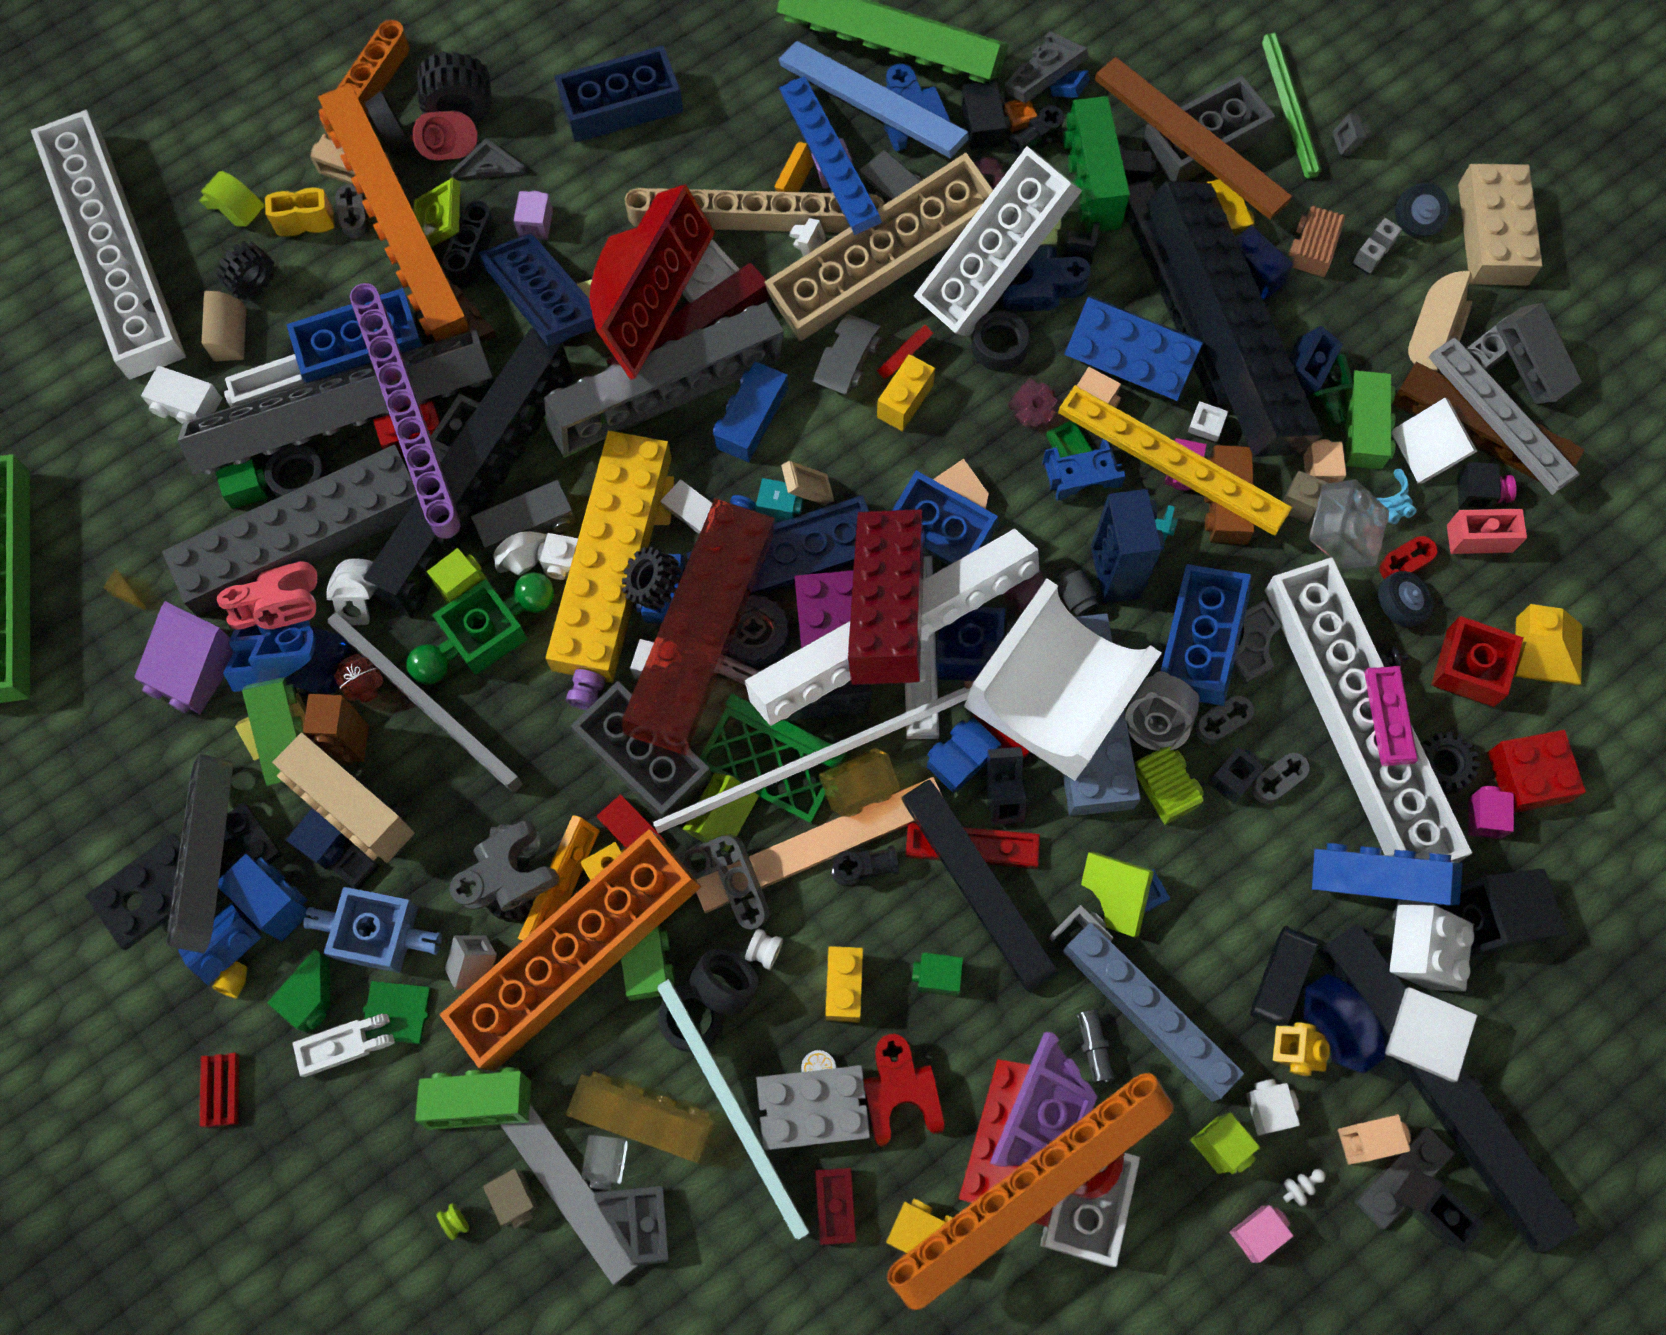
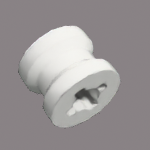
(763, 949)

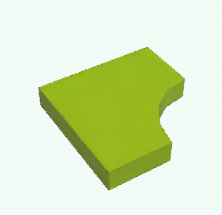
(1121, 890)

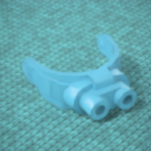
(1401, 503)

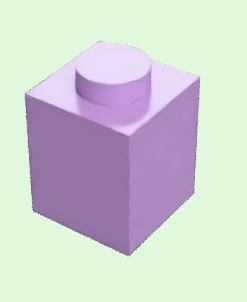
(533, 214)

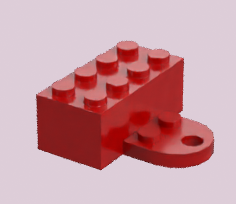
(1000, 1100)

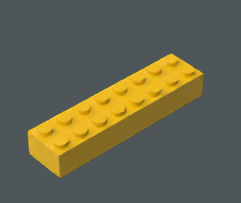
(614, 527)

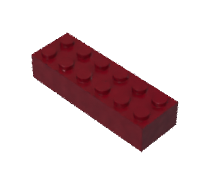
(887, 598)

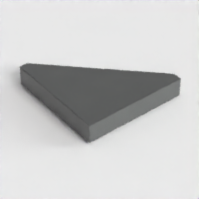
(486, 162)

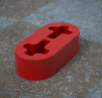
(1404, 554)

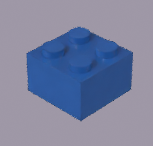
(264, 896)

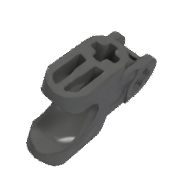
(498, 875)

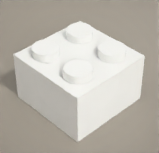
(1432, 947)

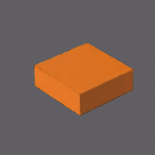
(1019, 114)

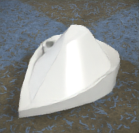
(518, 552)

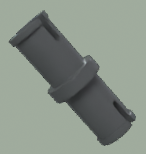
(1095, 1047)

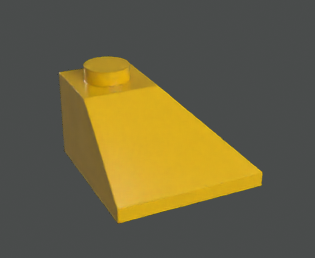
(1549, 646)

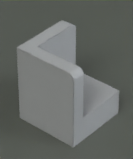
(469, 960)

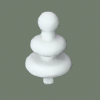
(1305, 1184)

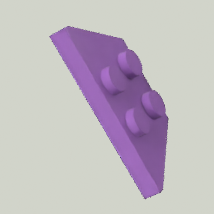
(1046, 1106)

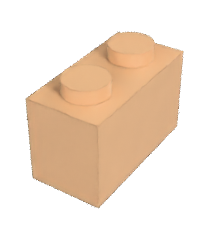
(1375, 1139)

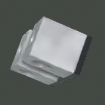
(1376, 248)

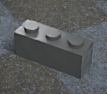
(1538, 353)
(537, 511)

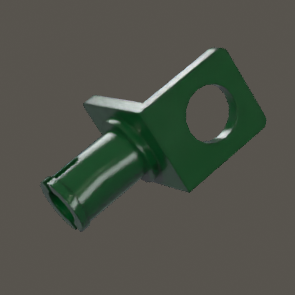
(1330, 396)

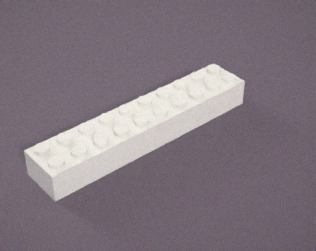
(107, 245)
(1333, 653)

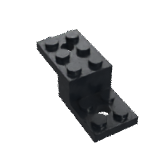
(155, 875)

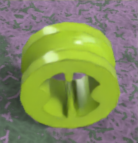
(452, 1221)

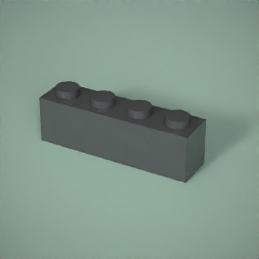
(888, 179)

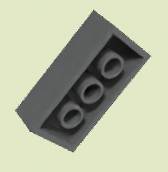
(1229, 112)
(654, 774)

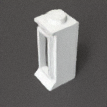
(263, 381)

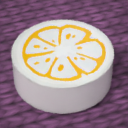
(817, 1061)

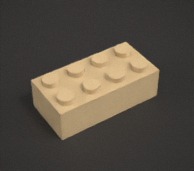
(1499, 224)
(342, 799)

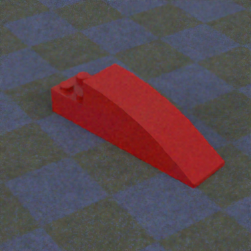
(645, 275)

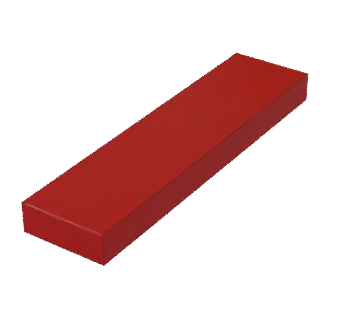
(995, 846)

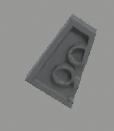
(1046, 67)

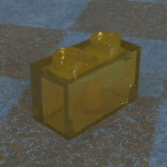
(860, 782)

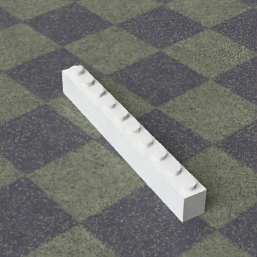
(946, 597)

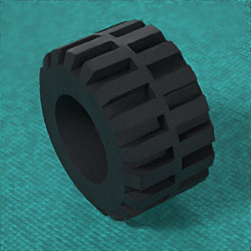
(454, 84)

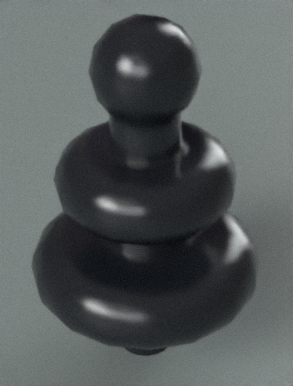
(1394, 658)

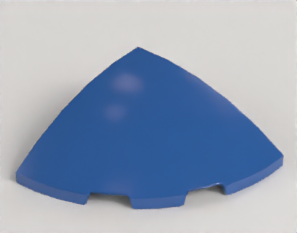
(268, 654)

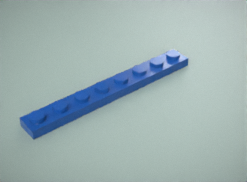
(830, 156)

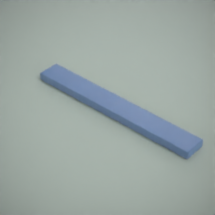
(874, 99)

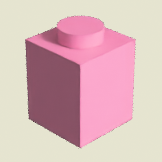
(1262, 1233)

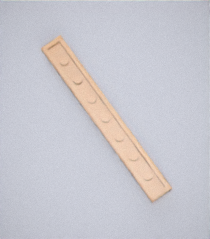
(812, 848)

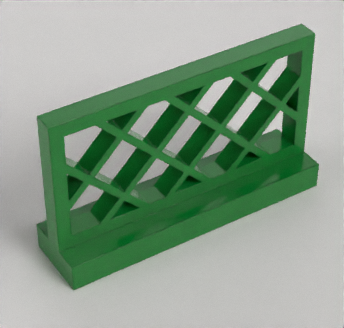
(783, 732)

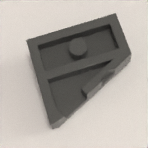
(636, 1222)

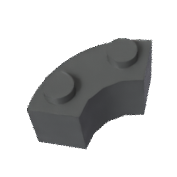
(843, 363)

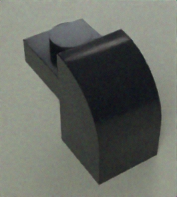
(1005, 785)

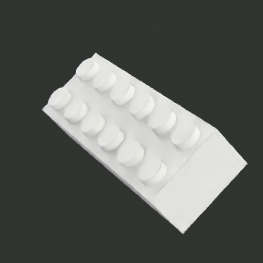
(997, 242)

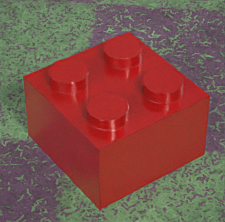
(1477, 661)
(1537, 770)

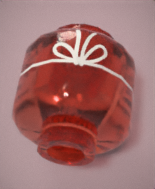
(358, 678)

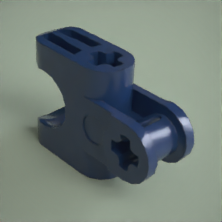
(1048, 281)

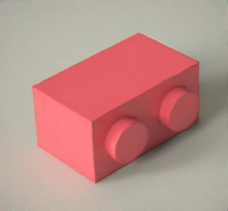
(1486, 531)

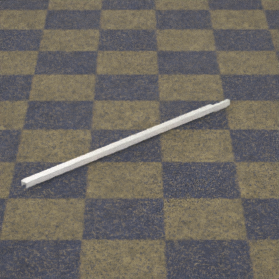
(811, 760)

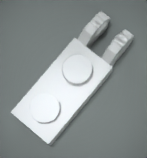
(339, 1045)

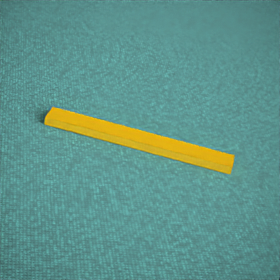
(1175, 460)

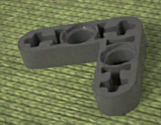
(717, 862)

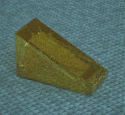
(119, 587)

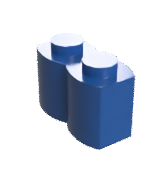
(962, 754)

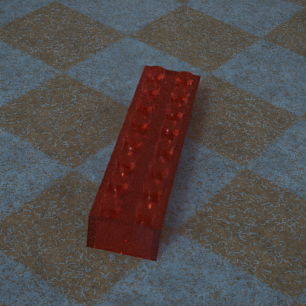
(698, 627)

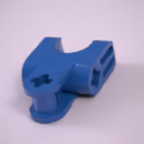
(903, 82)

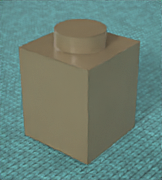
(1303, 496)
(511, 1199)

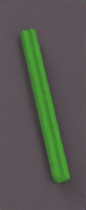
(1291, 106)

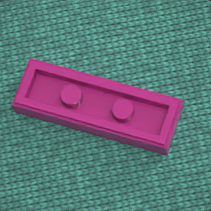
(1390, 716)

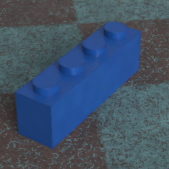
(1387, 876)

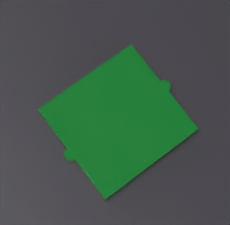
(405, 1008)

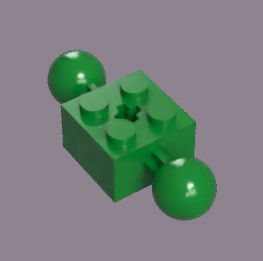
(481, 646)

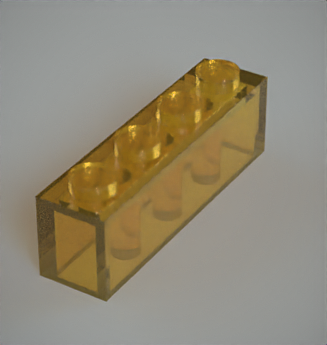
(641, 1118)

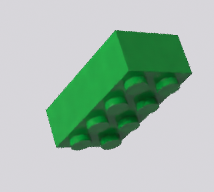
(1096, 163)

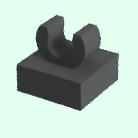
(1350, 134)

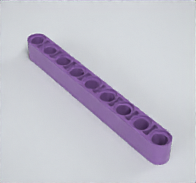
(407, 422)

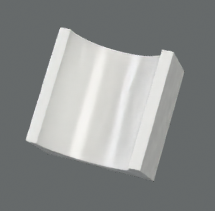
(1057, 684)

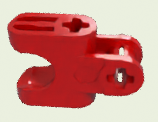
(900, 1084)

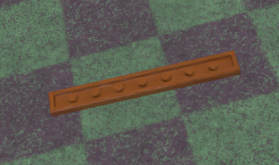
(1193, 138)

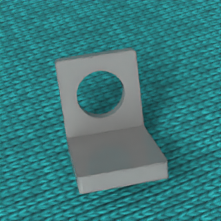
(1083, 919)

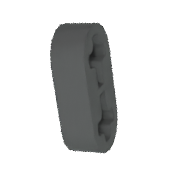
(346, 212)
(1228, 725)
(1285, 783)

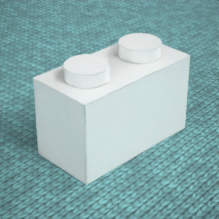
(180, 395)

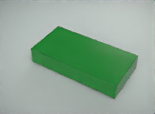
(1068, 439)

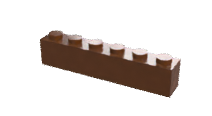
(1426, 387)

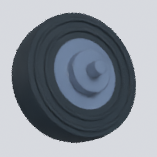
(1422, 210)
(1405, 599)

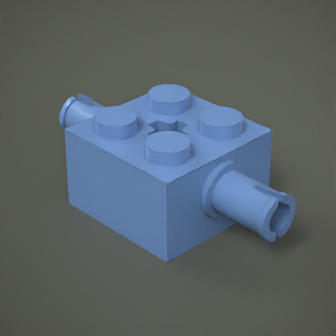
(364, 911)

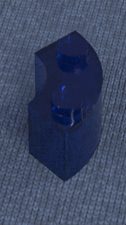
(1345, 1022)

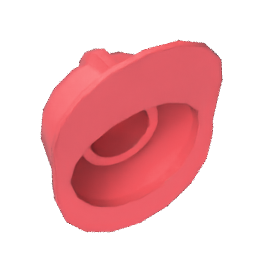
(444, 135)

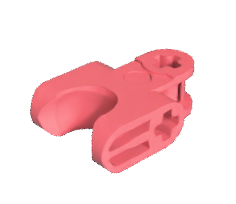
(274, 600)

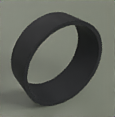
(389, 124)

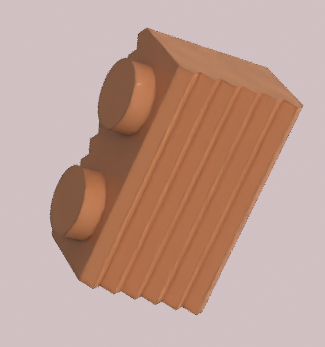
(1317, 241)

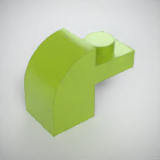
(232, 199)

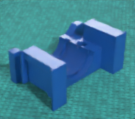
(1082, 470)

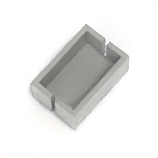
(812, 1107)

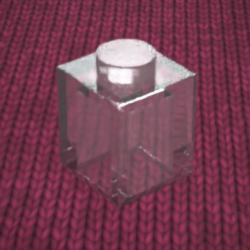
(604, 1161)

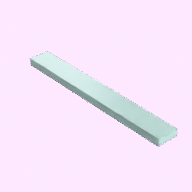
(733, 1110)

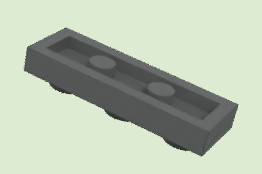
(1426, 1155)

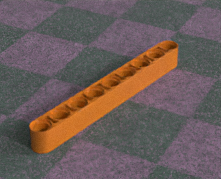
(1030, 1191)

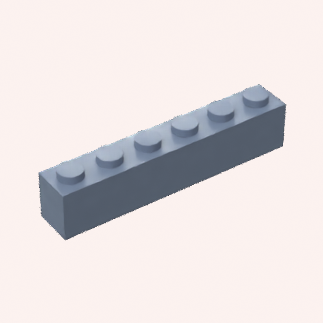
(1153, 1013)

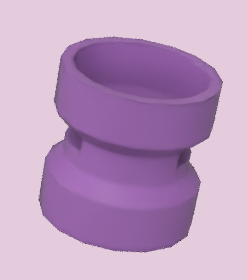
(585, 689)

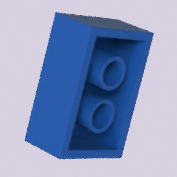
(950, 521)

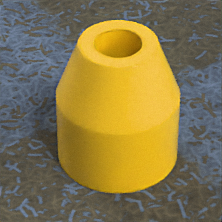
(231, 980)

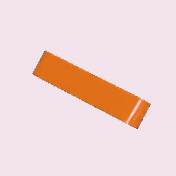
(376, 63)

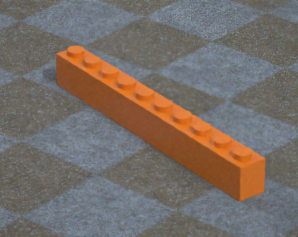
(394, 214)

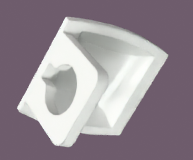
(348, 585)

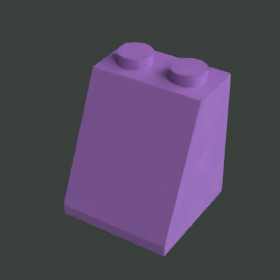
(183, 659)

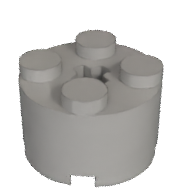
(1162, 712)

